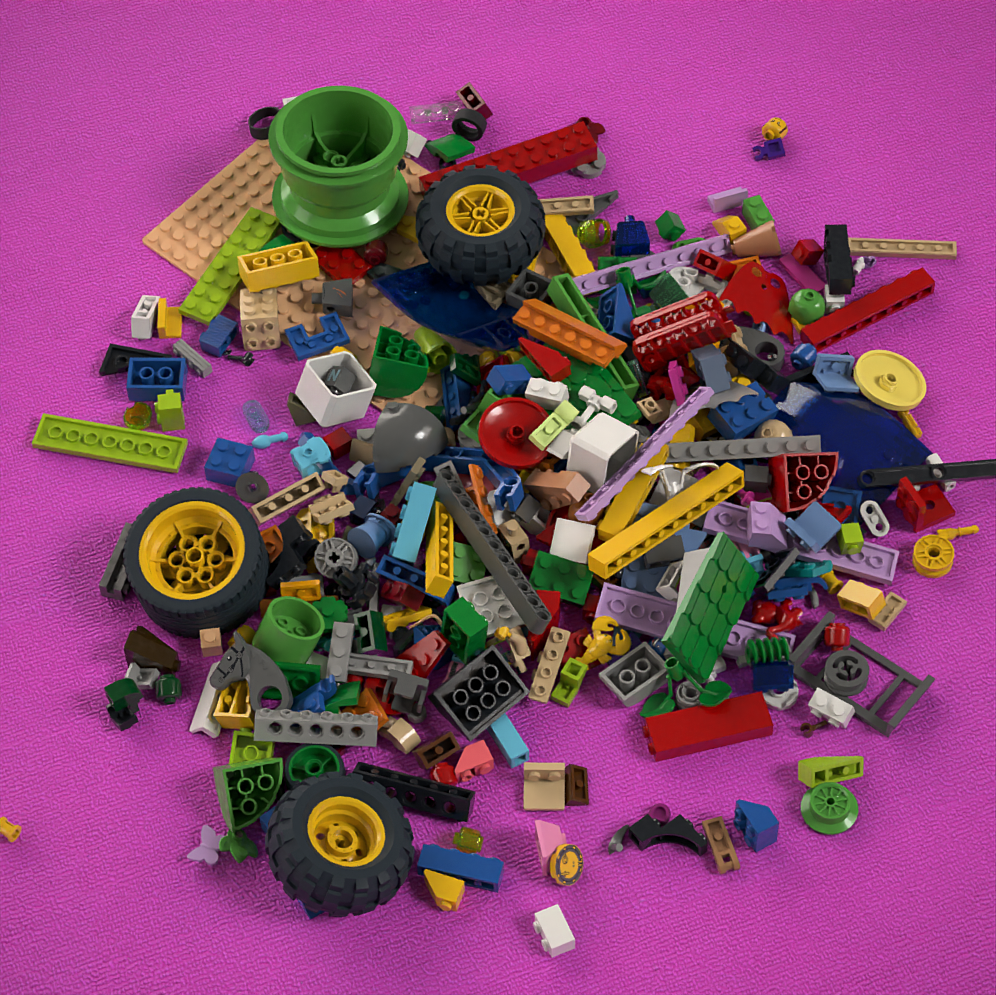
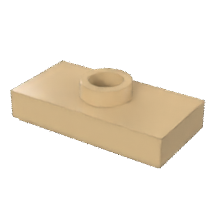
(891, 610)

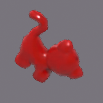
(659, 384)
(768, 613)

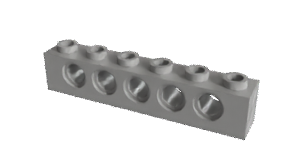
(307, 734)

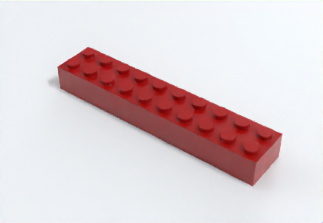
(534, 157)

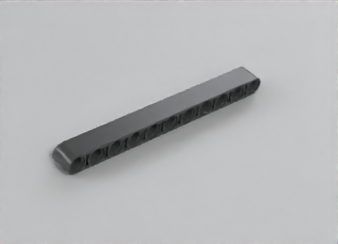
(492, 552)

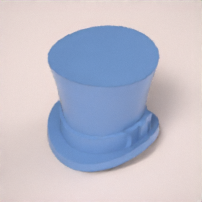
(372, 535)

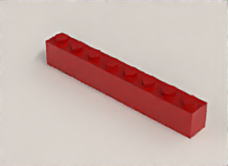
(868, 310)

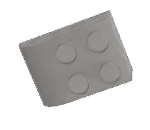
(635, 675)

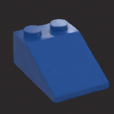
(615, 313)

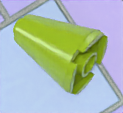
(435, 348)

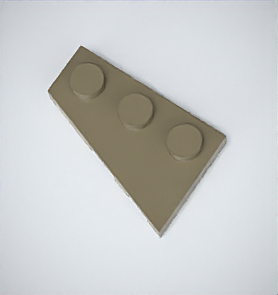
(413, 475)

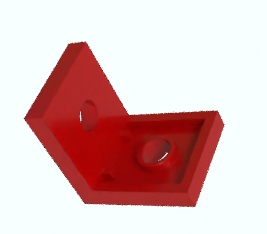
(914, 505)

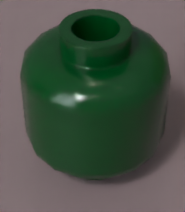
(168, 689)

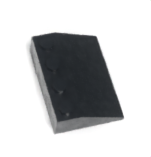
(479, 693)

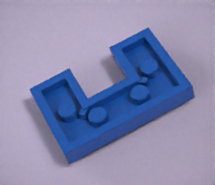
(306, 347)

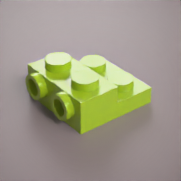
(246, 749)

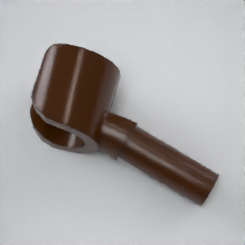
(811, 728)

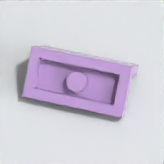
(727, 199)

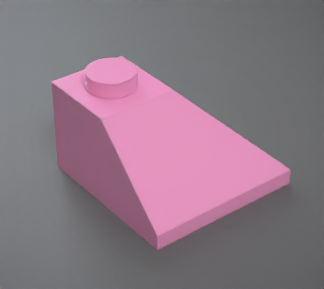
(547, 839)

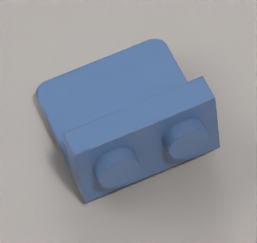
(834, 372)
(813, 527)

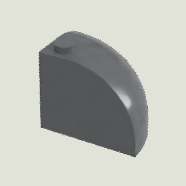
(404, 435)

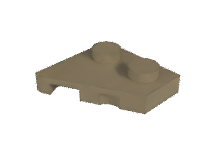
(494, 293)

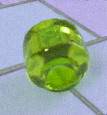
(468, 840)

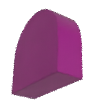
(661, 813)

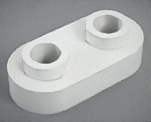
(874, 518)

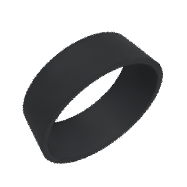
(261, 133)

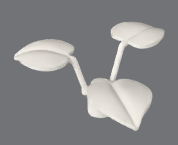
(672, 489)

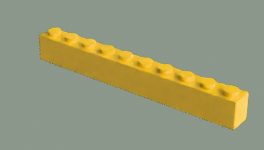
(665, 520)

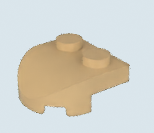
(329, 507)

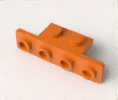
(479, 495)

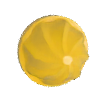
(486, 357)

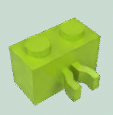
(170, 411)

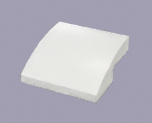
(572, 540)

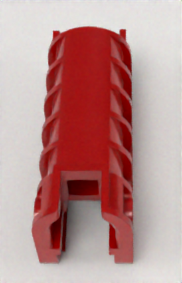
(680, 332)

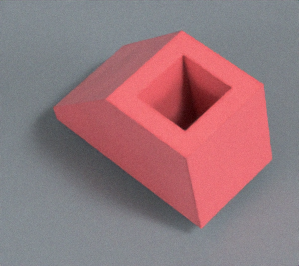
(474, 761)

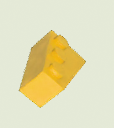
(235, 708)

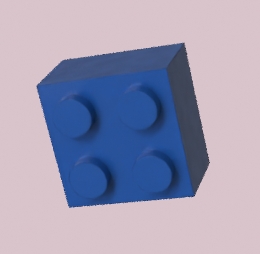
(228, 462)

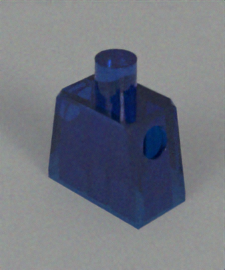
(631, 238)

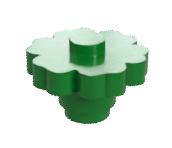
(331, 611)

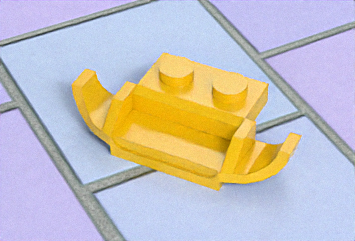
(319, 532)

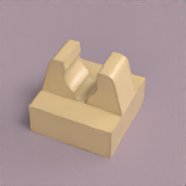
(335, 479)

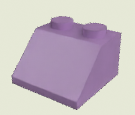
(766, 526)

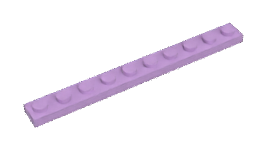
(653, 264)
(644, 454)

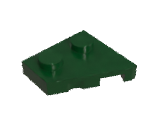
(466, 367)

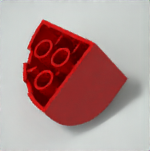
(800, 478)

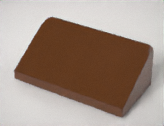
(576, 786)

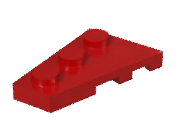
(426, 653)

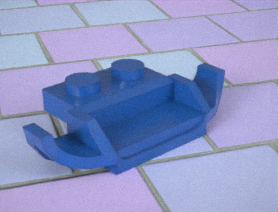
(793, 587)
(314, 697)

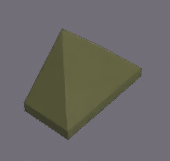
(298, 410)

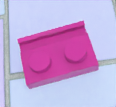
(680, 389)

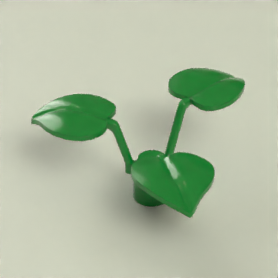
(626, 278)
(661, 703)

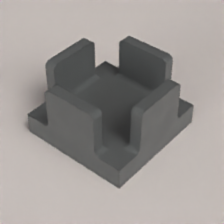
(407, 690)

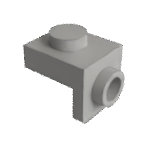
(143, 677)

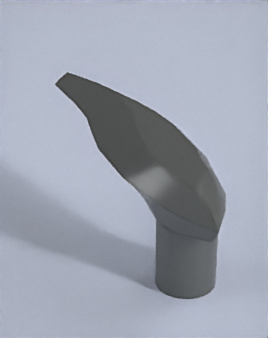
(616, 842)

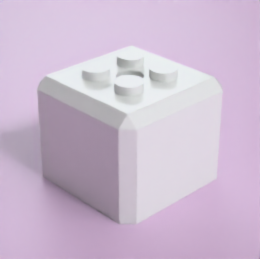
(327, 407)
(601, 449)

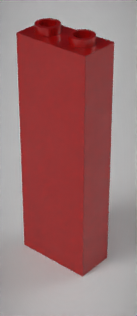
(707, 727)

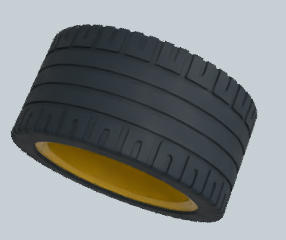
(195, 602)

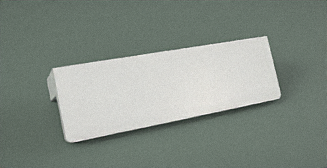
(205, 710)

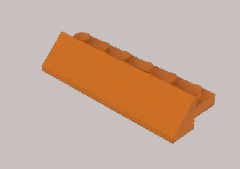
(568, 333)

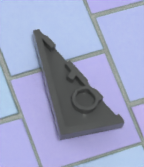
(601, 202)

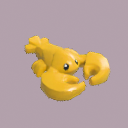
(603, 643)

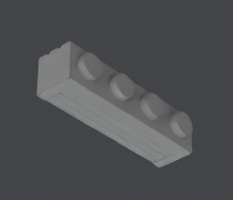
(193, 359)

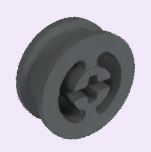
(836, 678)

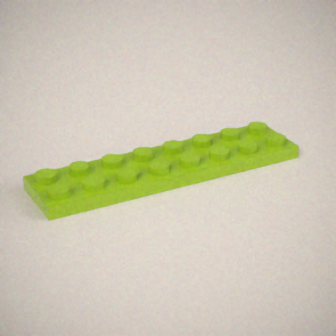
(222, 275)
(110, 443)

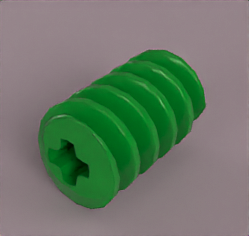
(766, 648)

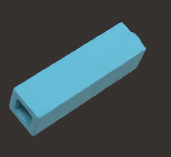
(509, 741)

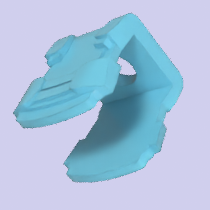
(309, 455)

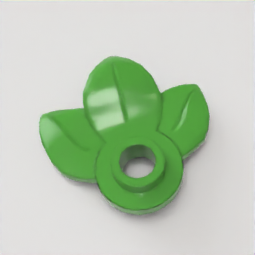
(238, 845)

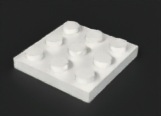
(490, 603)

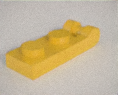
(404, 617)

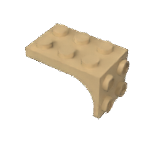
(259, 319)

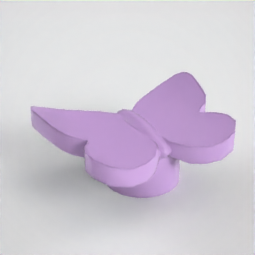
(208, 848)

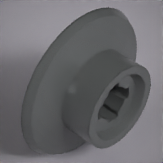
(245, 490)

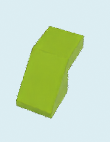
(570, 682)

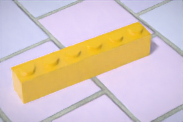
(566, 247)
(629, 501)
(439, 551)

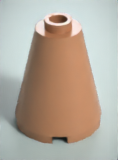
(759, 241)

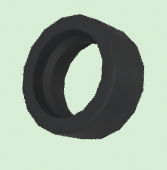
(472, 117)

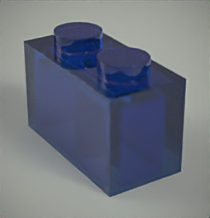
(772, 676)

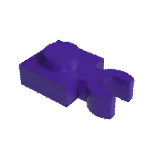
(772, 149)

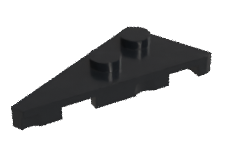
(118, 358)

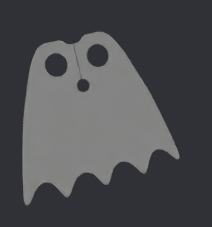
(734, 394)

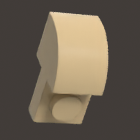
(400, 733)

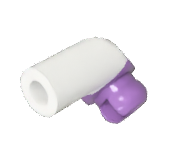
(863, 263)

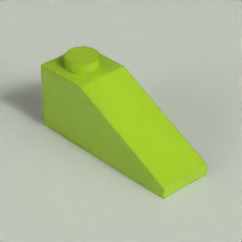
(829, 769)

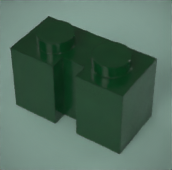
(372, 632)

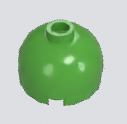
(807, 306)

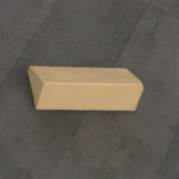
(362, 451)

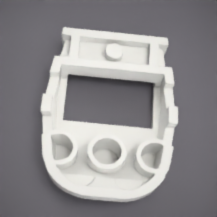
(695, 283)

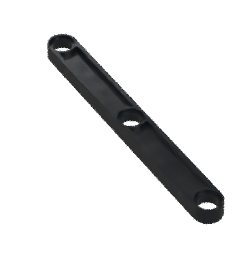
(924, 473)

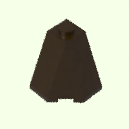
(150, 652)

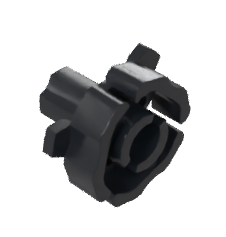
(353, 585)

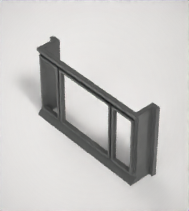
(814, 639)

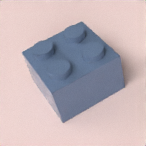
(711, 368)

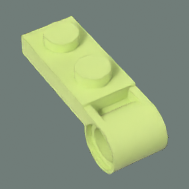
(554, 424)

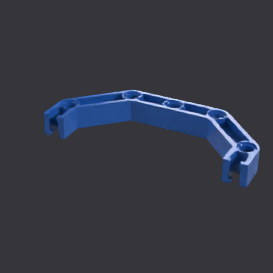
(504, 479)

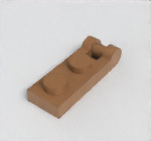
(720, 844)

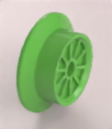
(829, 808)

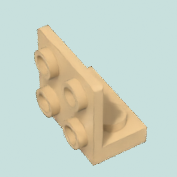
(544, 786)

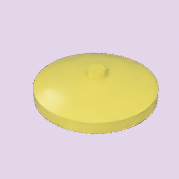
(889, 380)

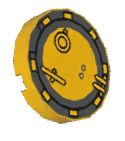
(566, 864)

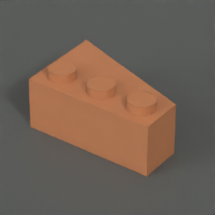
(556, 489)

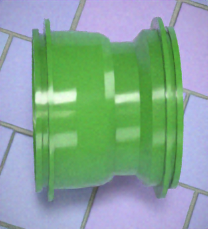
(339, 166)

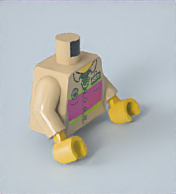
(511, 646)

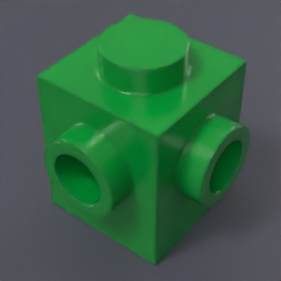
(670, 226)

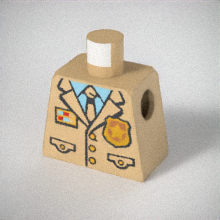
(513, 536)

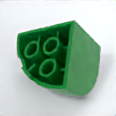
(397, 365)

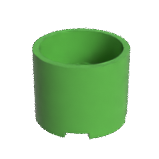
(289, 630)

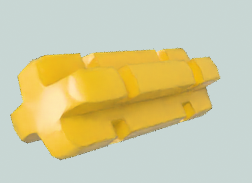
(910, 423)

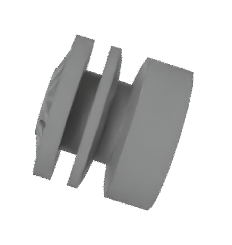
(342, 548)

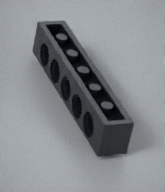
(423, 789)

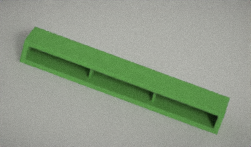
(571, 301)

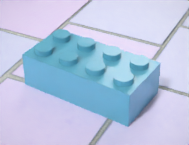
(413, 525)

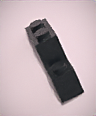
(755, 368)
(291, 563)
(679, 831)

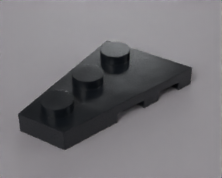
(775, 569)

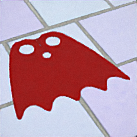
(764, 305)

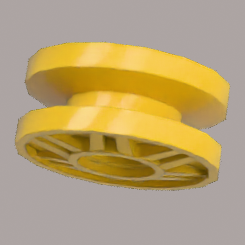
(933, 566)

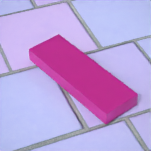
(802, 274)

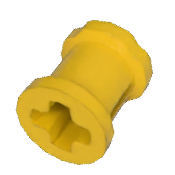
(833, 583)
(9, 830)

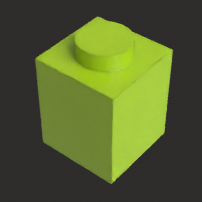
(850, 538)

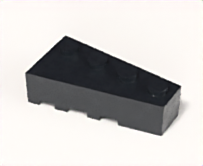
(838, 260)

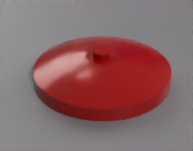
(506, 431)

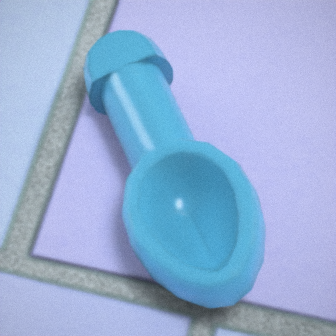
(264, 441)

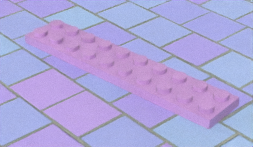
(872, 562)
(654, 614)

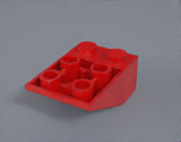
(552, 602)

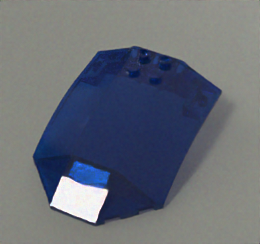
(451, 308)
(855, 429)

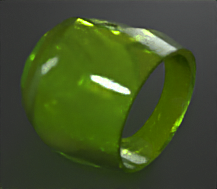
(589, 233)

